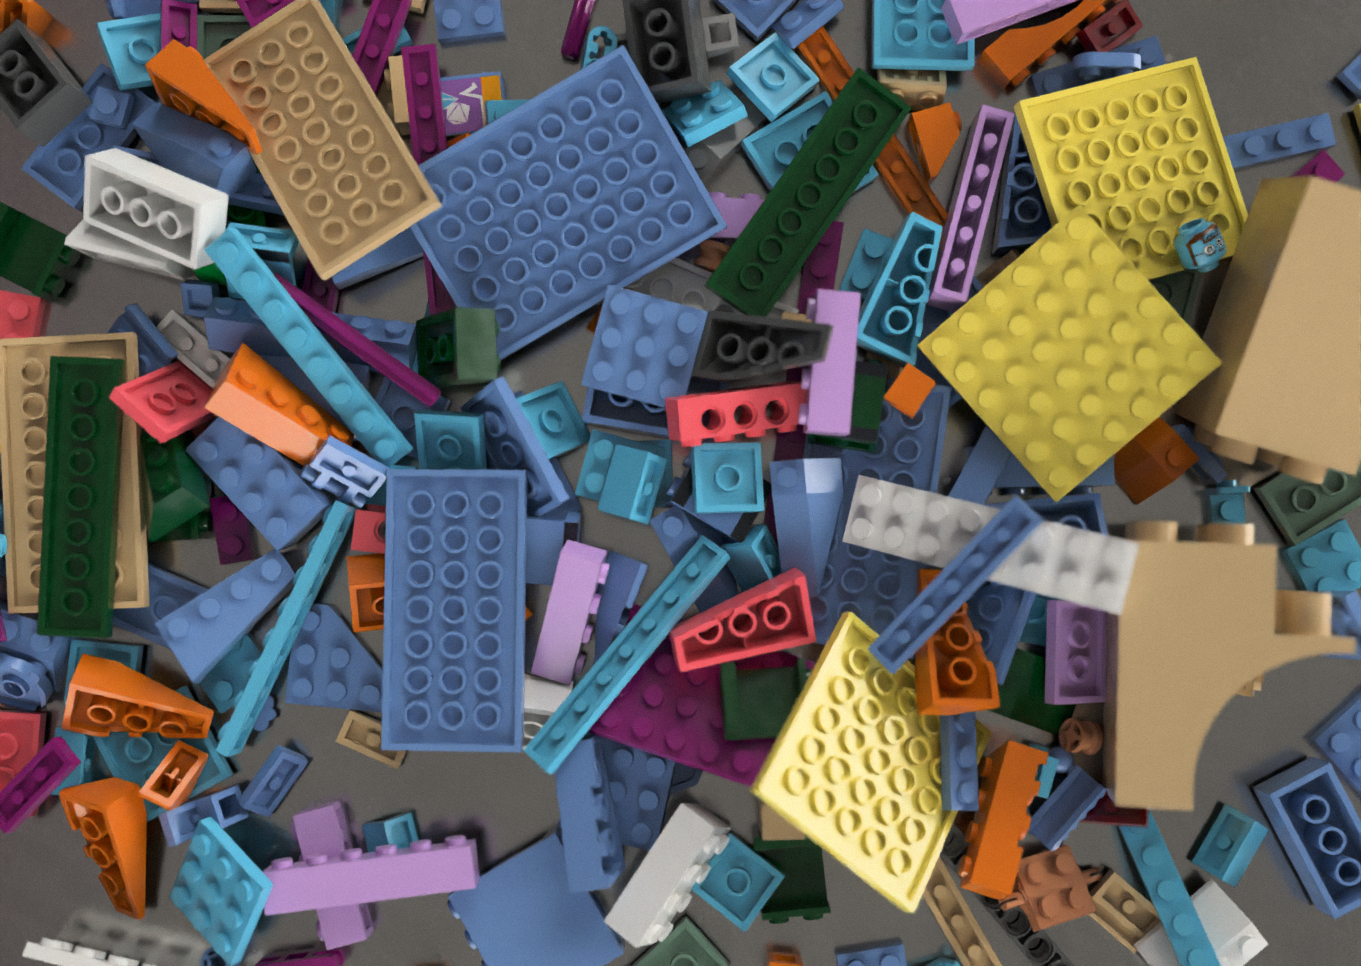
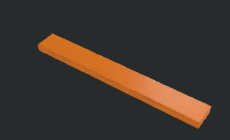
(893, 162)

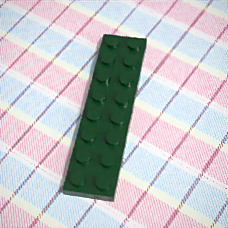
(808, 196)
(80, 498)

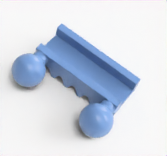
(1066, 804)

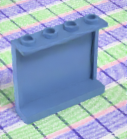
(529, 918)

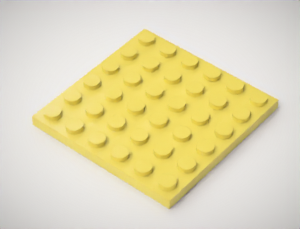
(1137, 159)
(1068, 354)
(863, 767)

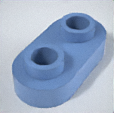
(1105, 64)

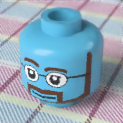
(1199, 245)

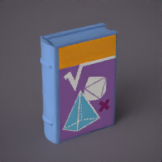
(465, 100)

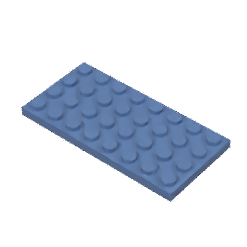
(863, 579)
(454, 610)

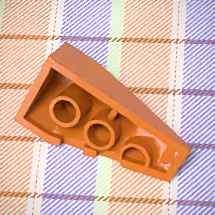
(191, 88)
(1152, 461)
(366, 591)
(952, 666)
(115, 698)
(116, 836)

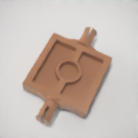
(1052, 889)

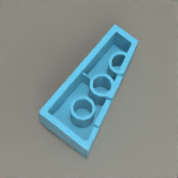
(898, 296)

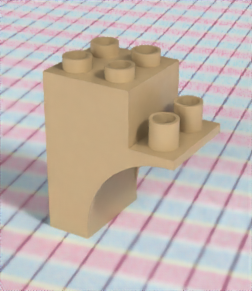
(1288, 335)
(1189, 638)

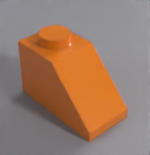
(933, 137)

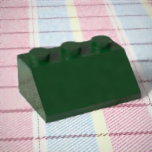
(171, 483)

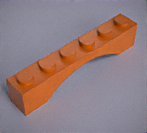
(1019, 49)

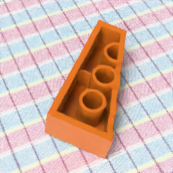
(272, 408)
(1002, 819)

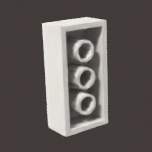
(153, 206)
(668, 874)

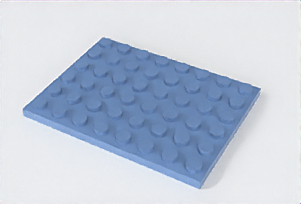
(563, 202)

